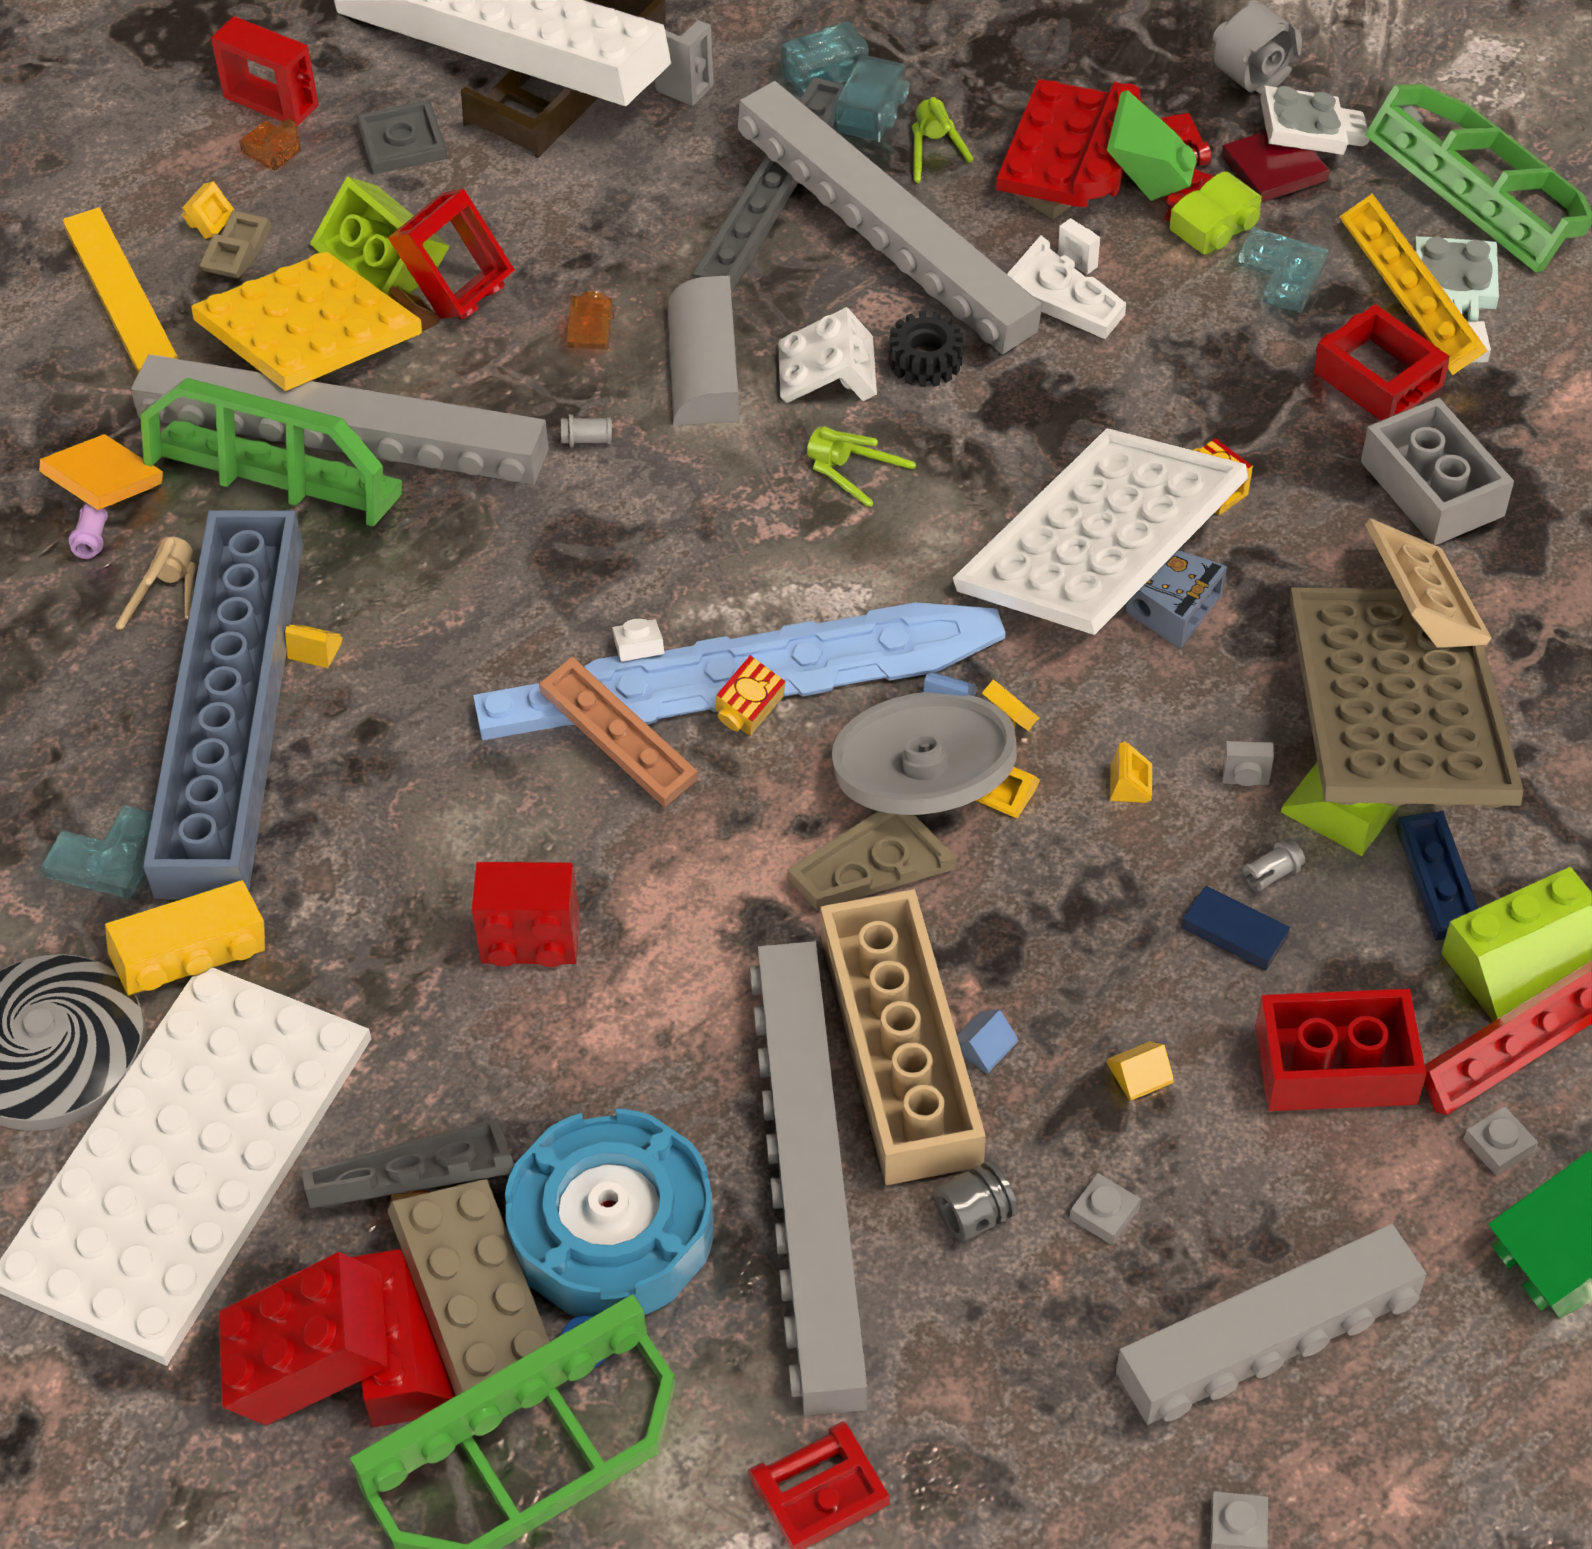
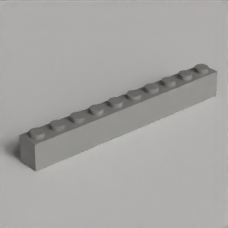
(890, 218)
(388, 424)
(810, 1183)

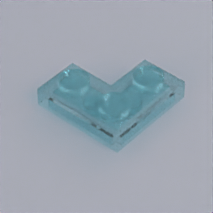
(1292, 263)
(105, 865)

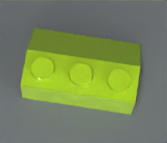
(358, 235)
(1347, 825)
(1522, 942)

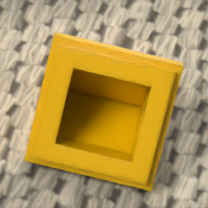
(311, 645)
(1130, 776)
(1141, 1069)

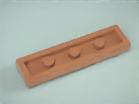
(618, 731)

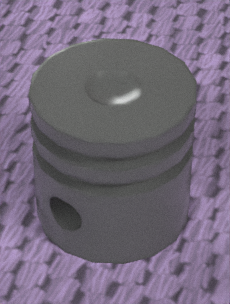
(975, 1201)

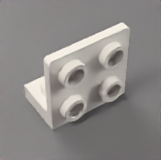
(825, 352)

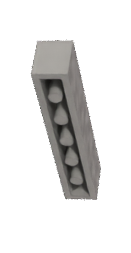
(1270, 1325)

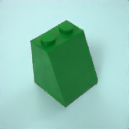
(1552, 1239)

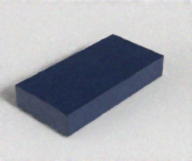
(1236, 927)

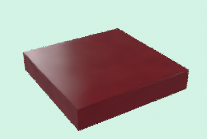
(1273, 168)

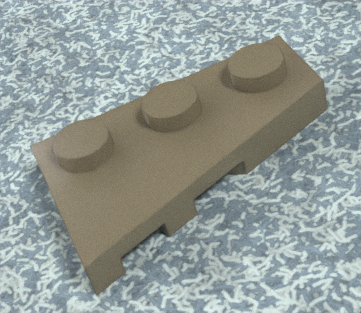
(870, 859)

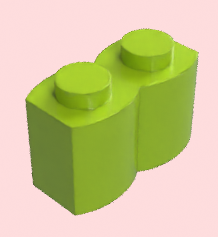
(1215, 213)

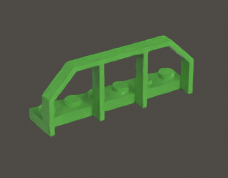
(1466, 186)
(260, 462)
(488, 1402)

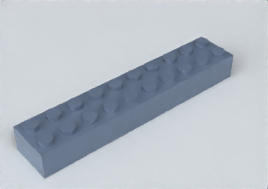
(224, 705)

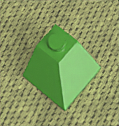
(1149, 149)

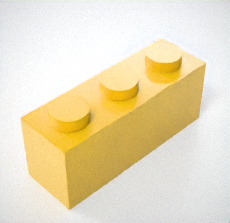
(185, 937)

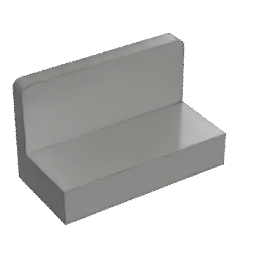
(691, 65)

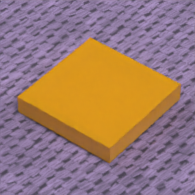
(100, 471)

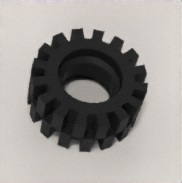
(926, 365)

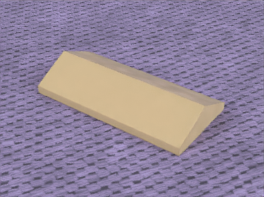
(1429, 588)

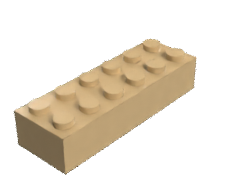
(901, 1038)

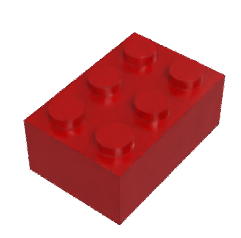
(1339, 1050)
(302, 1339)

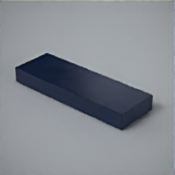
(1436, 869)

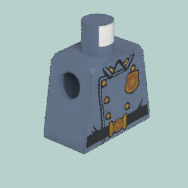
(1178, 596)

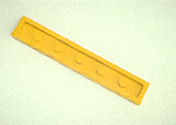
(1412, 283)
(117, 287)

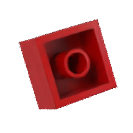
(526, 913)

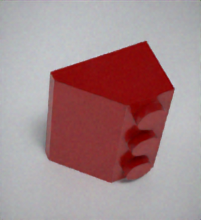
(416, 1371)

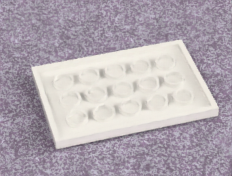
(1100, 530)

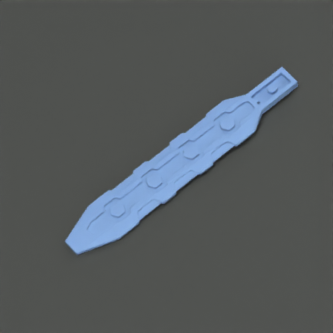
(807, 655)

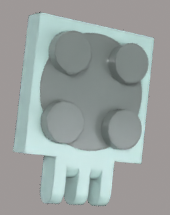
(1464, 271)

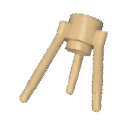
(169, 565)

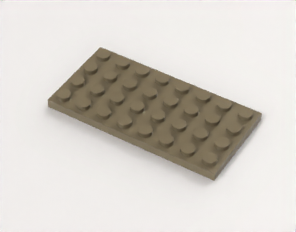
(1396, 711)

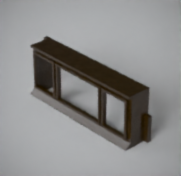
(555, 116)

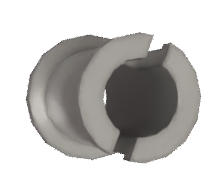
(585, 430)
(1282, 860)

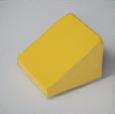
(1012, 793)

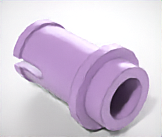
(87, 538)

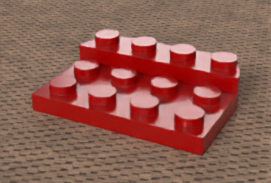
(1064, 144)

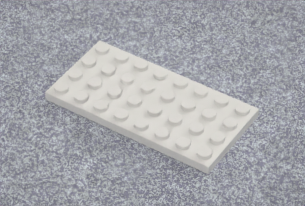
(181, 1163)

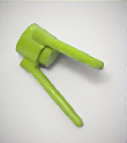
(934, 123)
(834, 447)

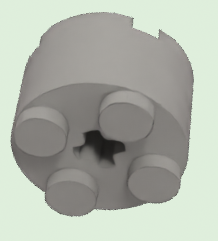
(1256, 47)

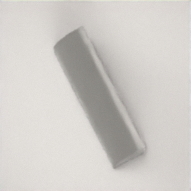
(702, 352)

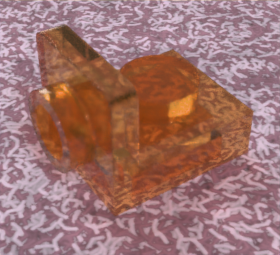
(272, 144)
(590, 321)

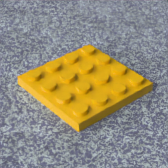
(306, 320)

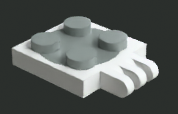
(1311, 120)

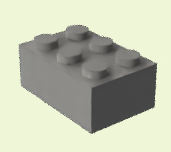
(1436, 471)

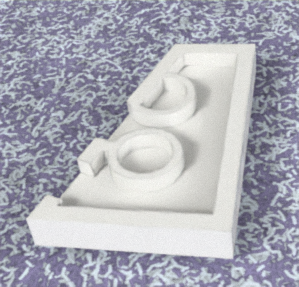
(1066, 291)

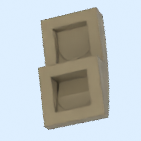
(237, 246)

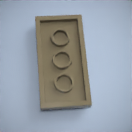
(468, 1281)

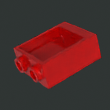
(295, 91)
(479, 240)
(1363, 386)

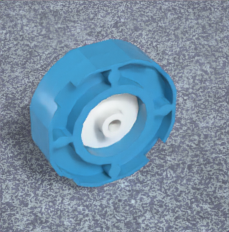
(610, 1212)

